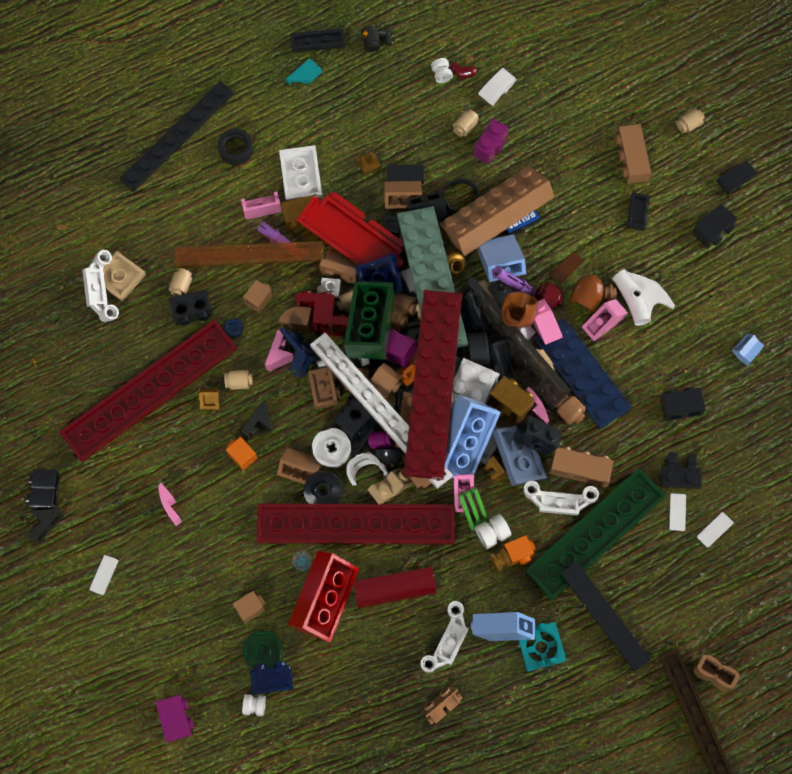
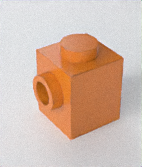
(241, 453)
(520, 550)

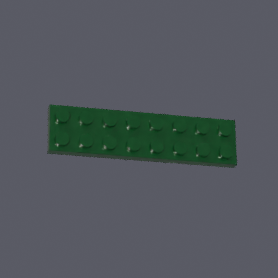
(596, 532)

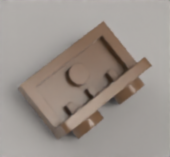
(323, 387)

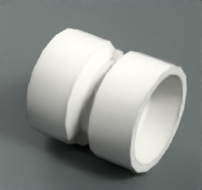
(494, 530)

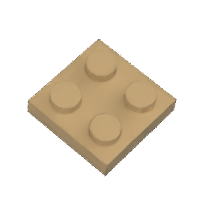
(121, 276)

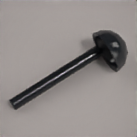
(391, 456)

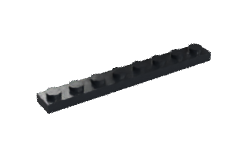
(176, 136)

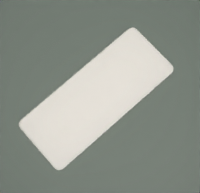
(677, 512)
(715, 529)
(103, 575)

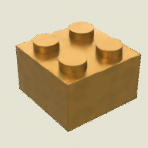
(511, 400)

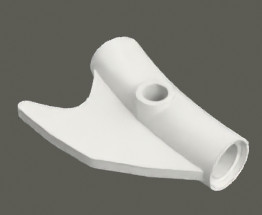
(641, 295)

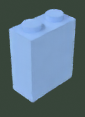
(503, 253)
(503, 626)

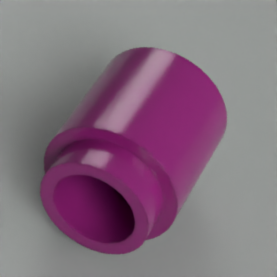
(380, 440)

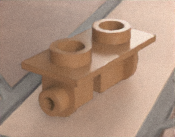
(446, 698)

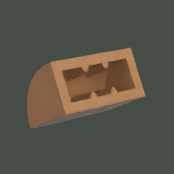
(398, 191)
(297, 466)

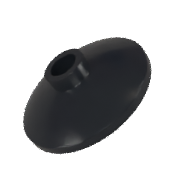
(331, 493)

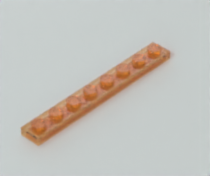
(249, 254)

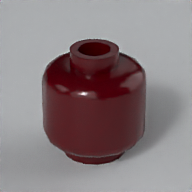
(550, 293)

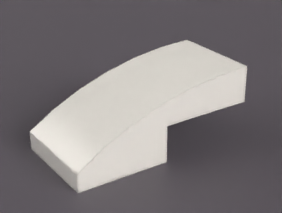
(496, 86)

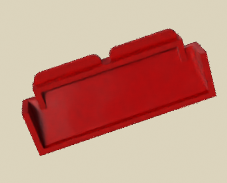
(345, 229)

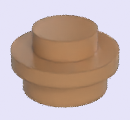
(609, 293)

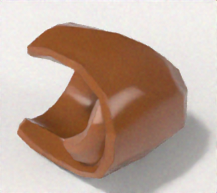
(588, 292)
(519, 310)

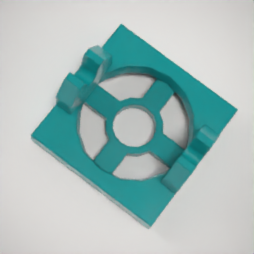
(559, 656)

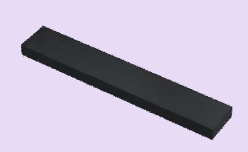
(605, 616)

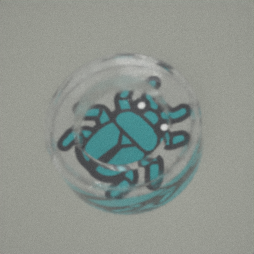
(302, 561)

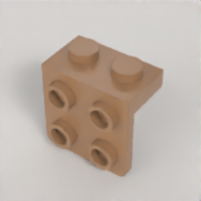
(338, 266)

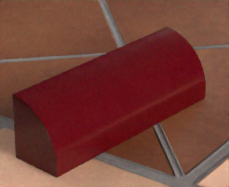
(395, 587)

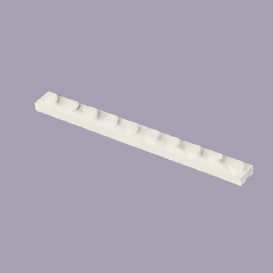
(366, 395)

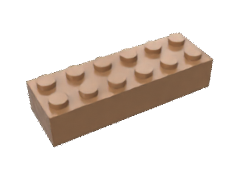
(496, 210)

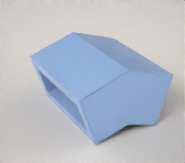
(748, 348)

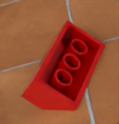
(323, 596)

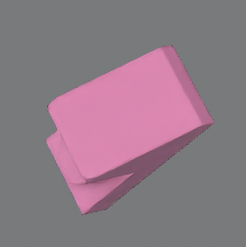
(277, 356)
(462, 483)

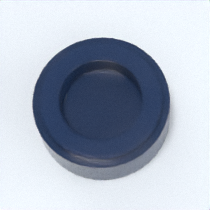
(233, 328)

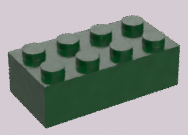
(369, 320)

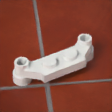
(95, 287)
(559, 502)
(450, 642)

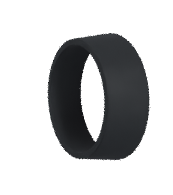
(451, 211)

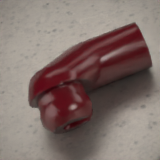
(463, 72)

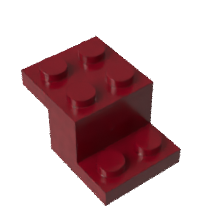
(324, 313)

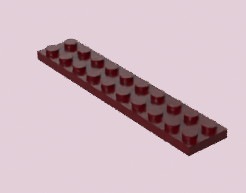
(433, 385)
(148, 391)
(356, 524)

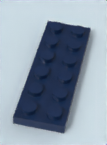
(584, 376)

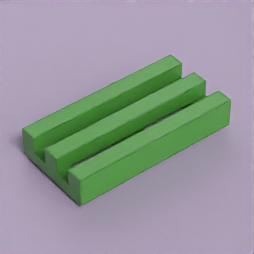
(479, 502)

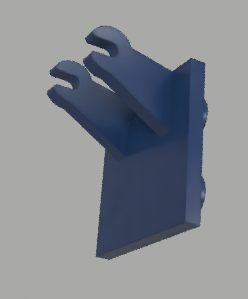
(303, 354)

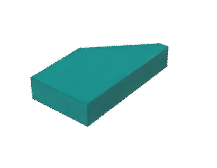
(305, 73)

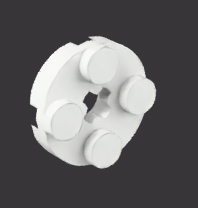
(329, 437)

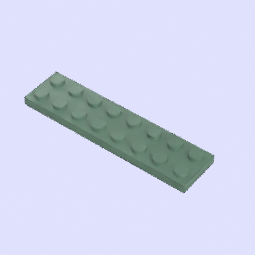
(427, 257)

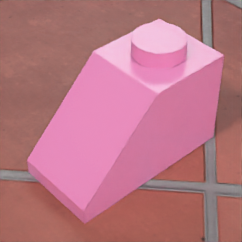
(604, 319)
(546, 324)

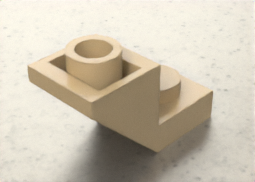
(390, 486)

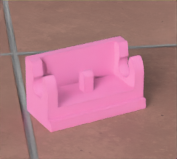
(261, 206)

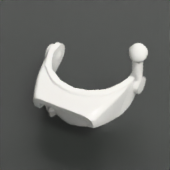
(360, 461)

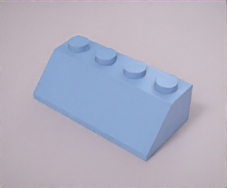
(468, 434)

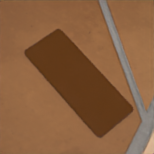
(567, 267)

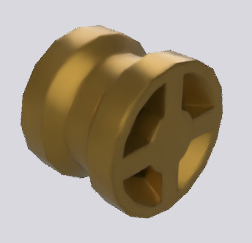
(500, 560)

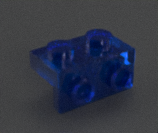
(271, 679)

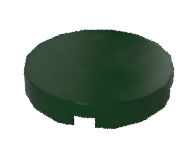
(262, 648)

